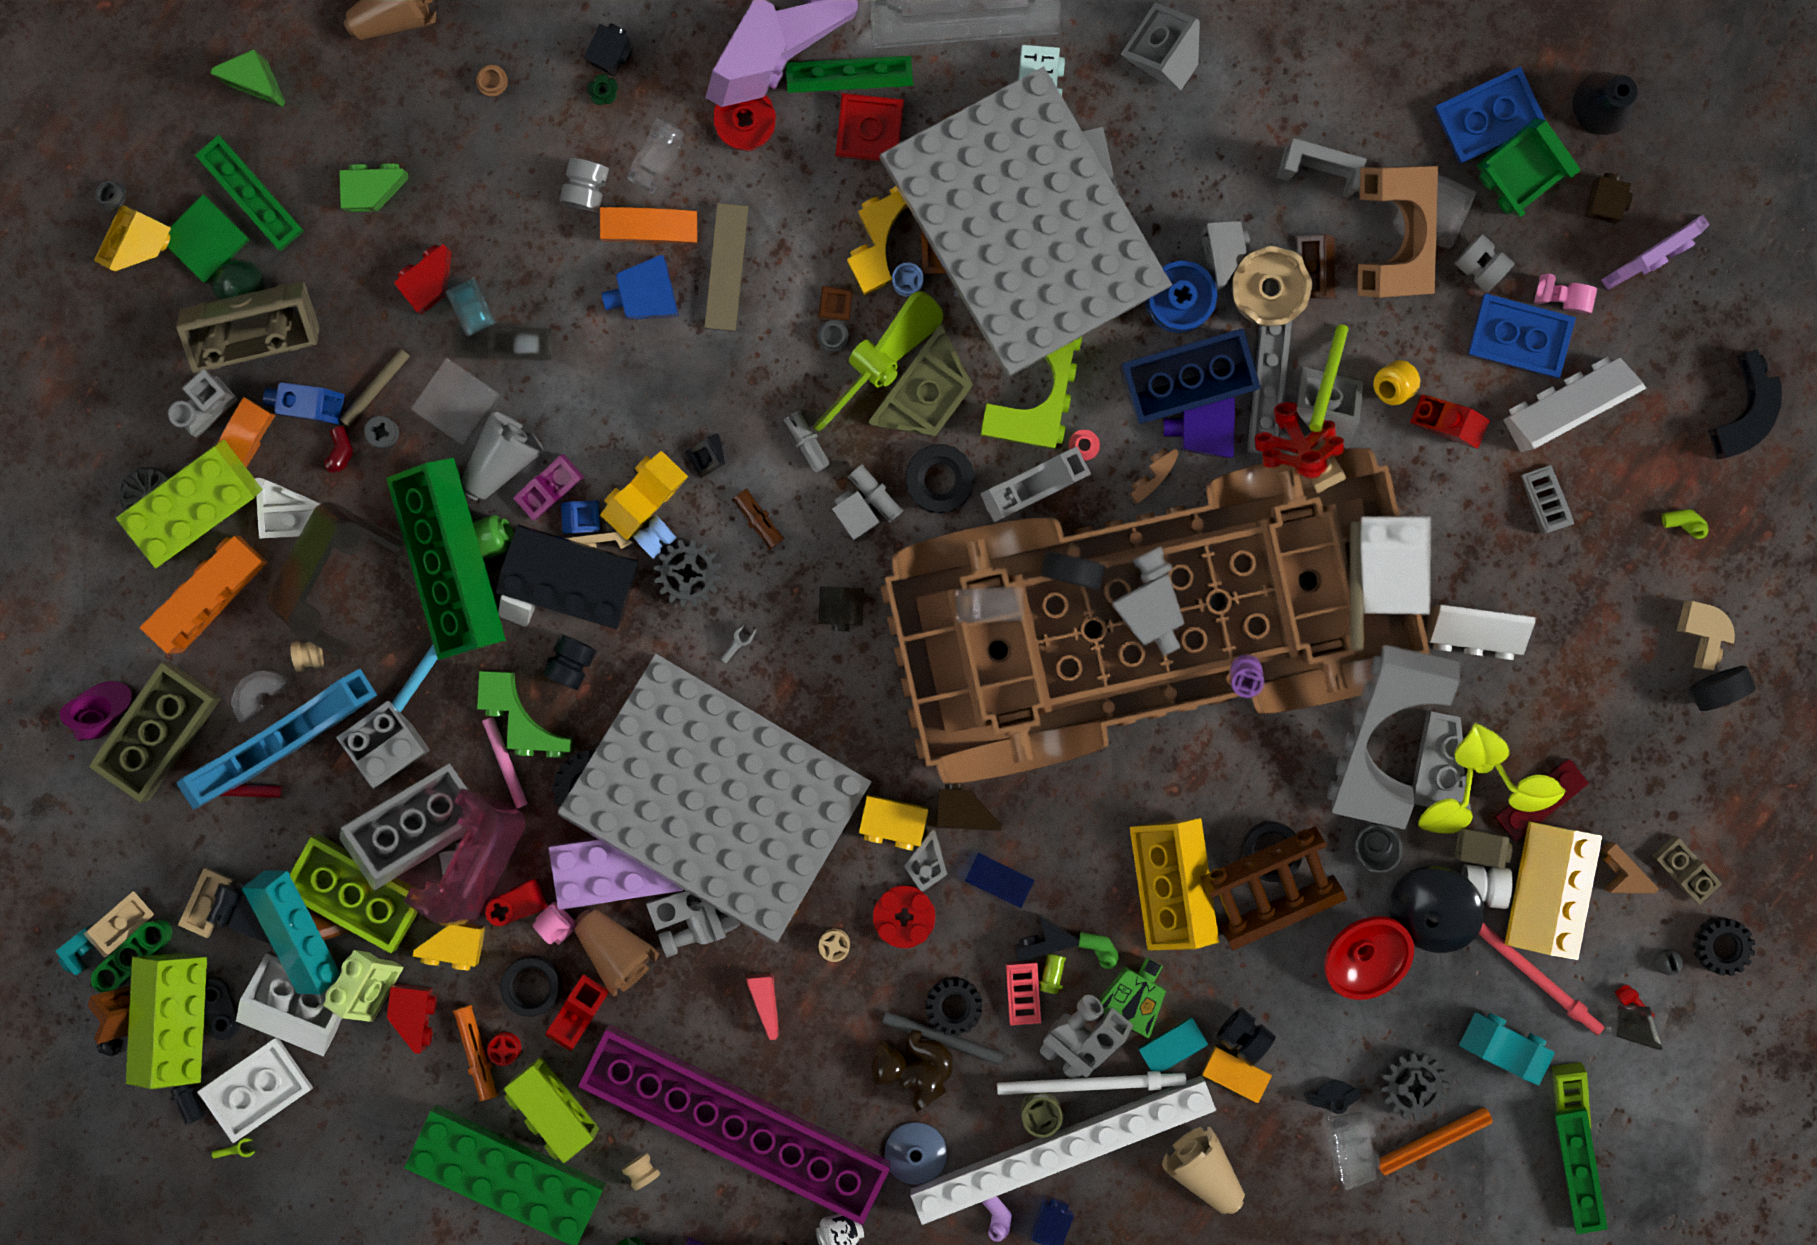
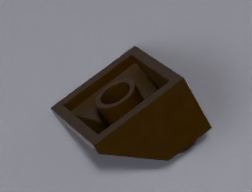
(963, 810)

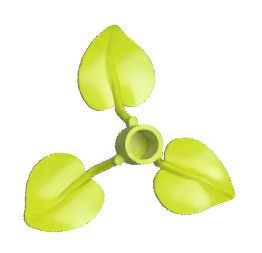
(1482, 752)

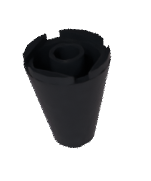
(1605, 102)

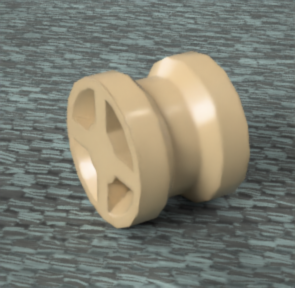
(306, 655)
(833, 950)
(640, 1171)

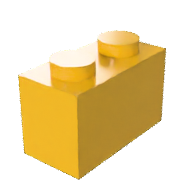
(893, 821)

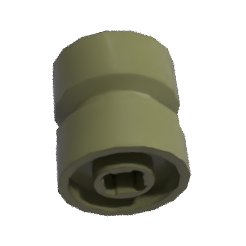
(1041, 1114)

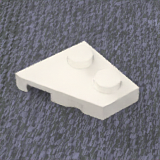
(281, 511)

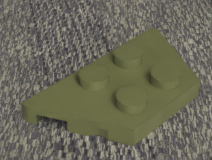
(926, 391)

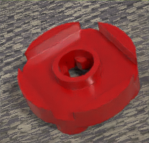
(746, 137)
(891, 929)

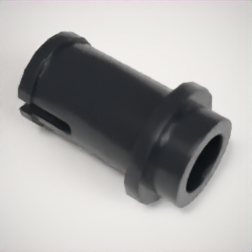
(186, 1103)

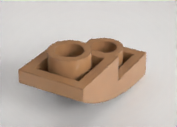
(1161, 466)

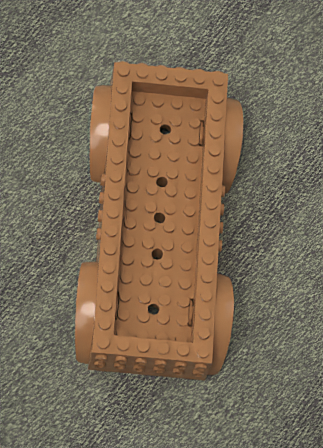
(1063, 689)

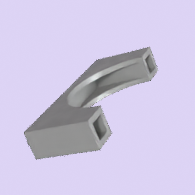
(1398, 682)

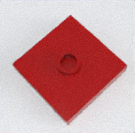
(868, 126)

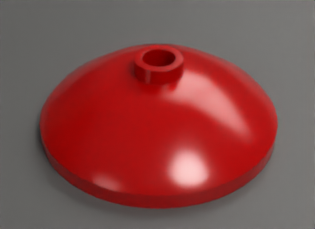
(1369, 958)

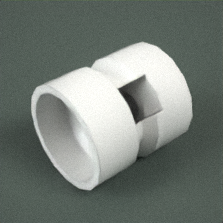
(1493, 885)

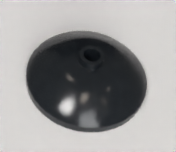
(1441, 895)

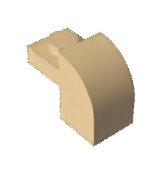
(1712, 627)

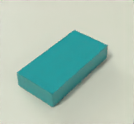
(1173, 1046)

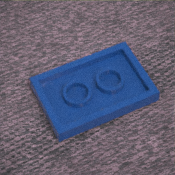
(1488, 114)
(1521, 336)

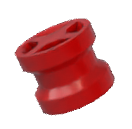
(503, 1054)

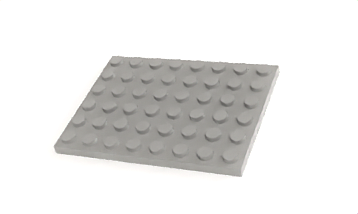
(1025, 221)
(714, 798)

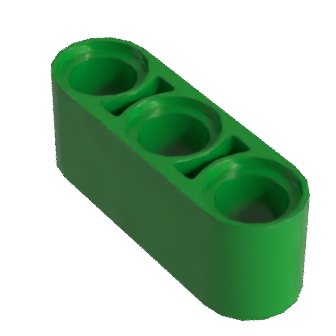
(117, 961)

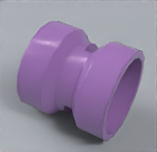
(1246, 668)

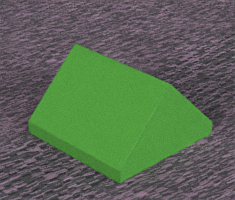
(250, 75)

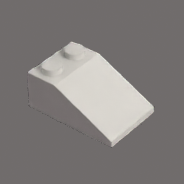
(1396, 564)

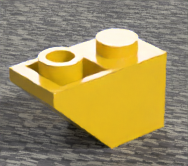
(455, 945)

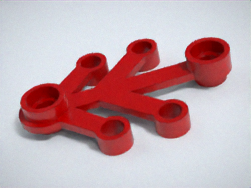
(1308, 462)

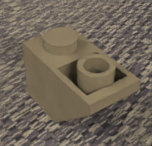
(1483, 848)

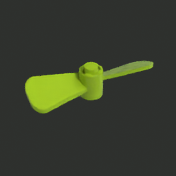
(877, 363)

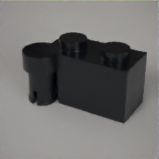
(235, 912)

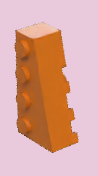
(203, 595)

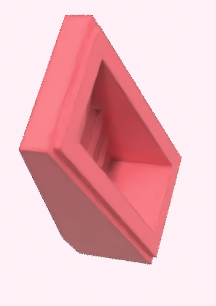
(1016, 968)
(763, 994)

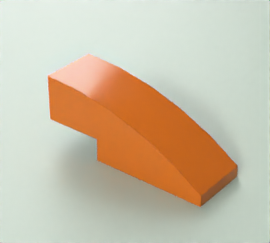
(647, 225)
(247, 429)

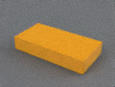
(1236, 1074)

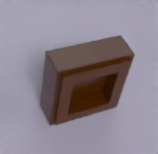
(835, 303)

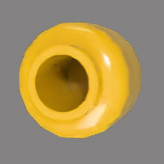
(1396, 382)

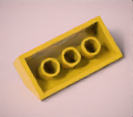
(1553, 890)
(1172, 896)

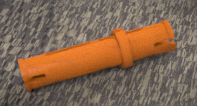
(475, 1053)

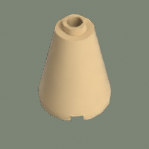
(1205, 1170)

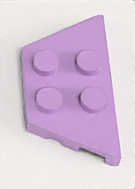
(1656, 255)

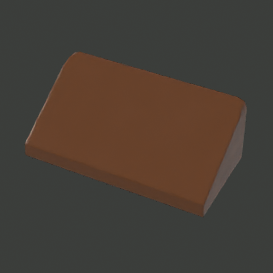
(1319, 260)

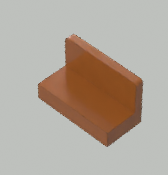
(113, 1013)

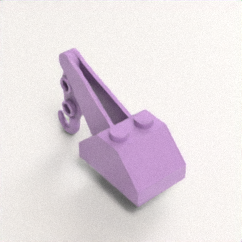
(766, 42)

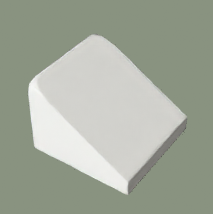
(515, 610)

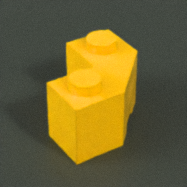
(651, 487)

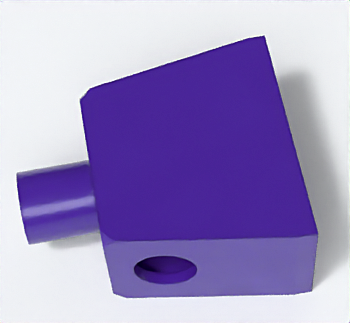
(1205, 429)

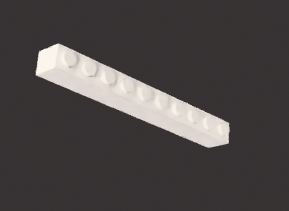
(1062, 1150)

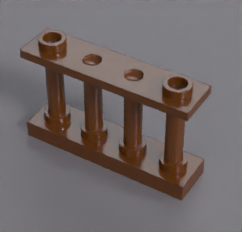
(1285, 910)

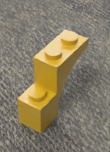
(867, 263)

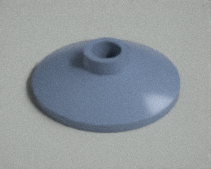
(918, 1137)

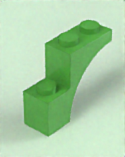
(499, 694)

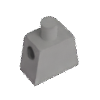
(1152, 613)

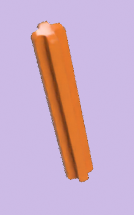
(1435, 1141)

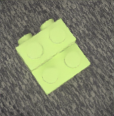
(362, 986)

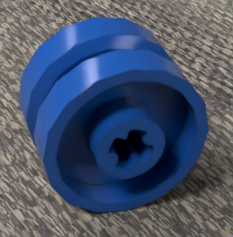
(1199, 301)

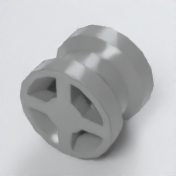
(1152, 565)

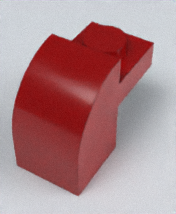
(577, 1013)

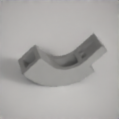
(1035, 484)

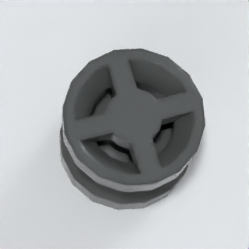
(387, 434)

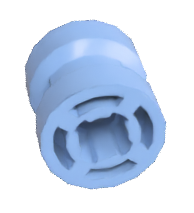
(909, 275)
(654, 537)

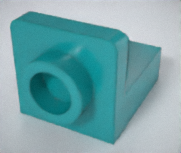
(68, 953)

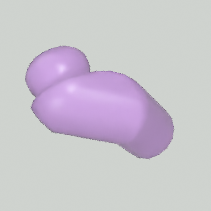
(1000, 1219)

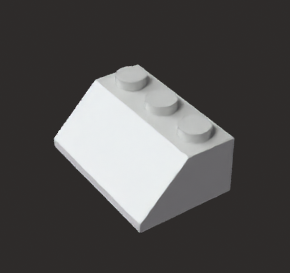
(1478, 631)
(277, 1010)

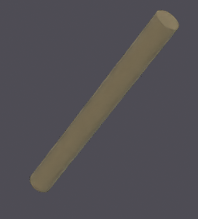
(1356, 588)

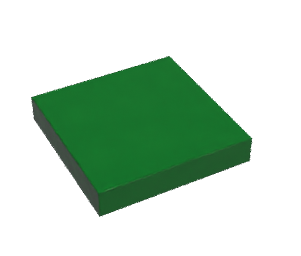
(205, 239)

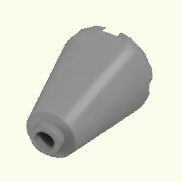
(498, 456)

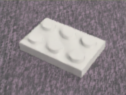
(255, 1090)

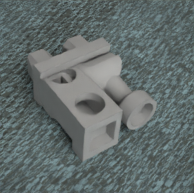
(207, 404)
(703, 921)
(1084, 1048)

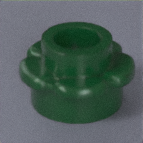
(594, 89)

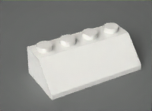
(1572, 404)

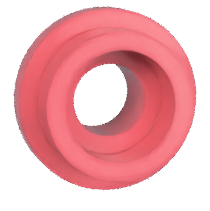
(1091, 437)

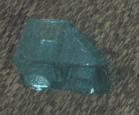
(470, 306)

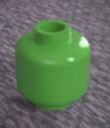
(493, 536)

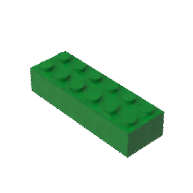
(445, 558)
(505, 1175)

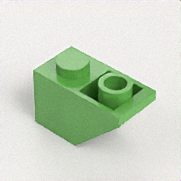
(369, 188)

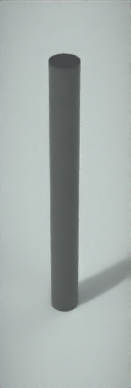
(950, 1041)

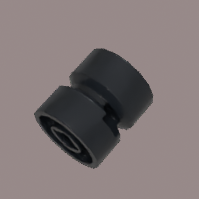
(569, 662)
(1254, 1043)

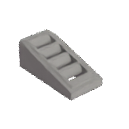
(1540, 514)

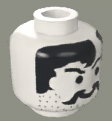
(839, 1231)

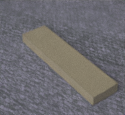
(726, 267)

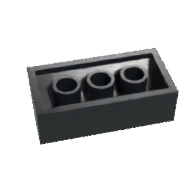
(567, 577)

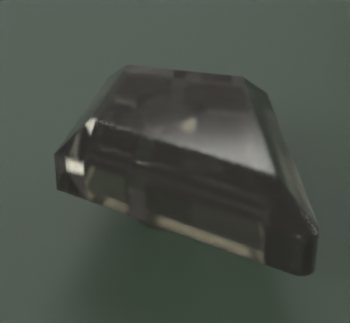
(1638, 1026)

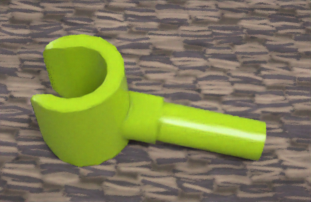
(234, 1149)

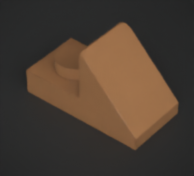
(1631, 878)

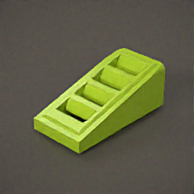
(1571, 1077)

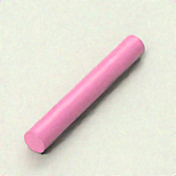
(505, 762)

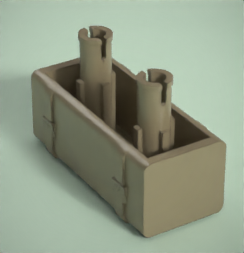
(248, 326)

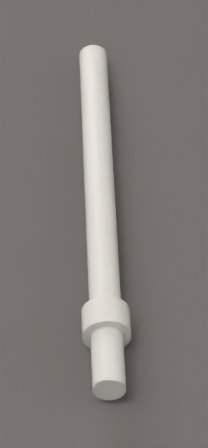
(1152, 1080)

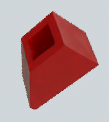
(426, 281)
(1450, 421)
(409, 1014)

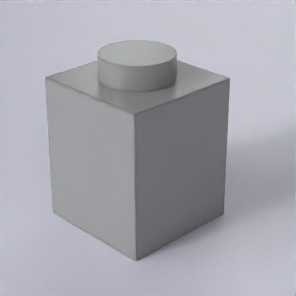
(854, 514)

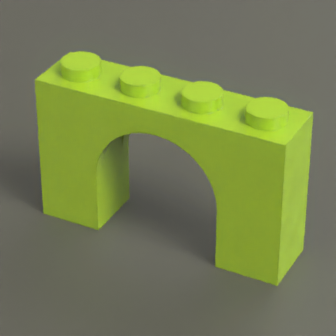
(1040, 424)

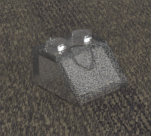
(1352, 1149)

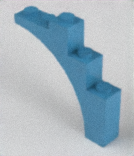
(278, 740)

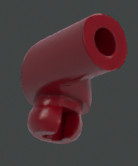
(341, 452)

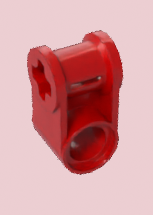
(521, 902)

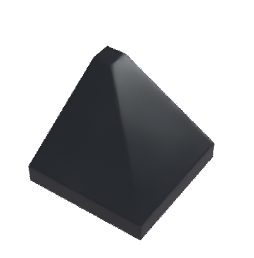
(707, 455)

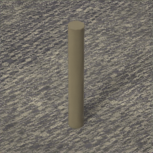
(374, 387)

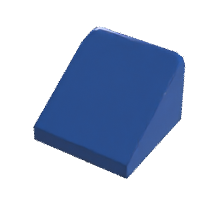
(580, 517)

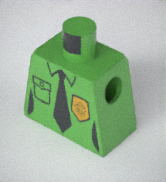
(1136, 996)

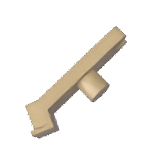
(591, 540)

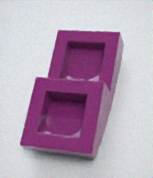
(548, 487)

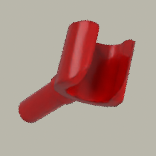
(1627, 995)

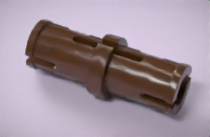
(757, 519)

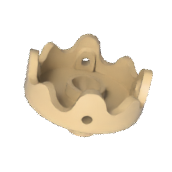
(1287, 270)

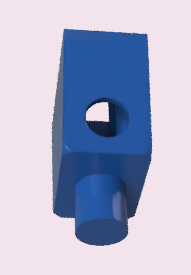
(643, 291)
(305, 402)

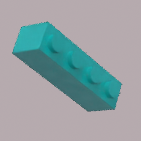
(291, 932)

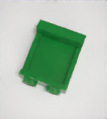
(1526, 166)

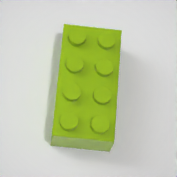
(189, 503)
(339, 891)
(166, 1020)

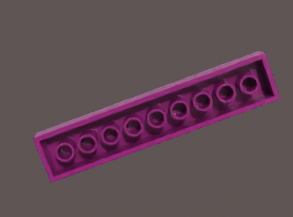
(735, 1124)

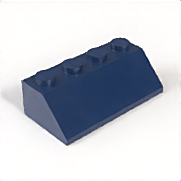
(1190, 376)

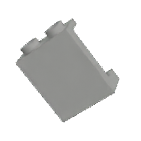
(1321, 159)

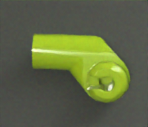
(1688, 520)

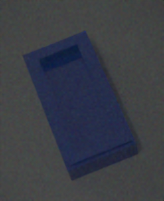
(999, 880)

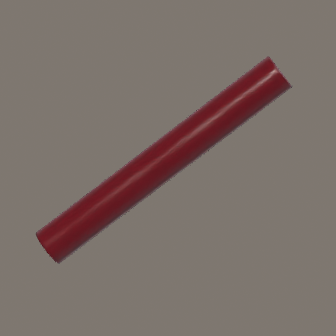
(248, 790)

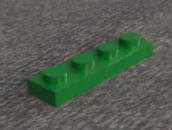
(849, 74)
(249, 193)
(1580, 1170)

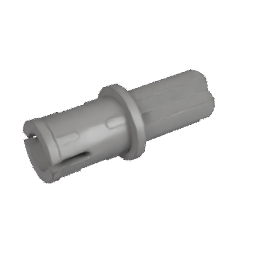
(807, 441)

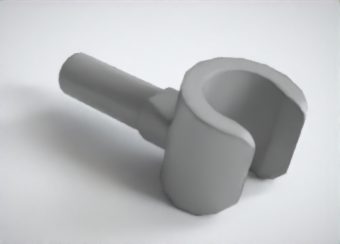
(739, 640)

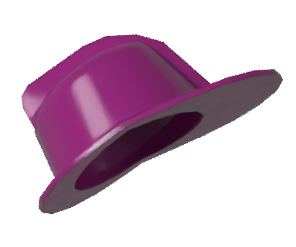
(94, 710)

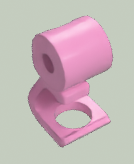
(1575, 296)
(553, 925)

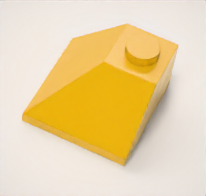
(132, 240)

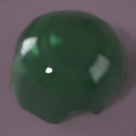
(237, 279)

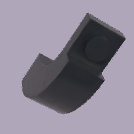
(1759, 414)

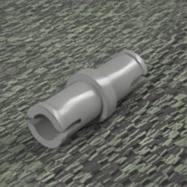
(875, 493)

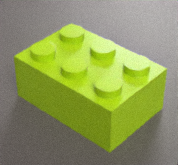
(551, 1110)

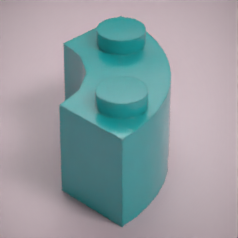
(1507, 1048)

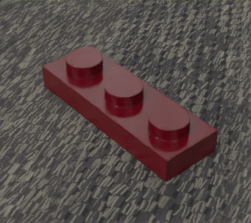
(1516, 821)

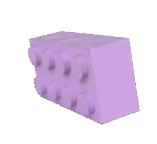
(597, 873)

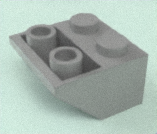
(383, 744)

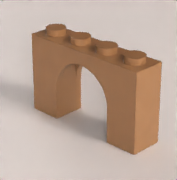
(1413, 266)

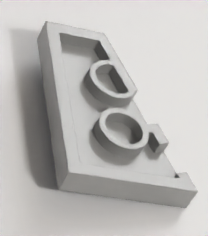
(1436, 770)

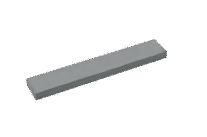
(1271, 370)

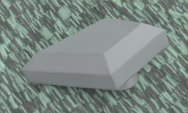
(927, 863)

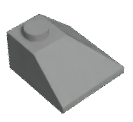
(1165, 46)
(1223, 249)
(1343, 406)

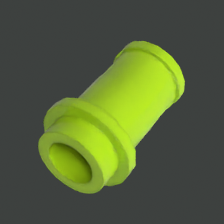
(1052, 974)

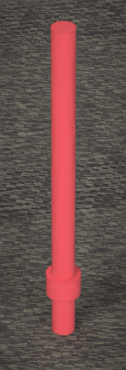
(1574, 1008)

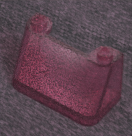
(476, 865)

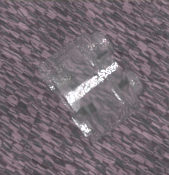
(251, 689)

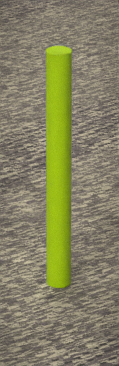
(1328, 378)

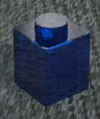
(1052, 1222)

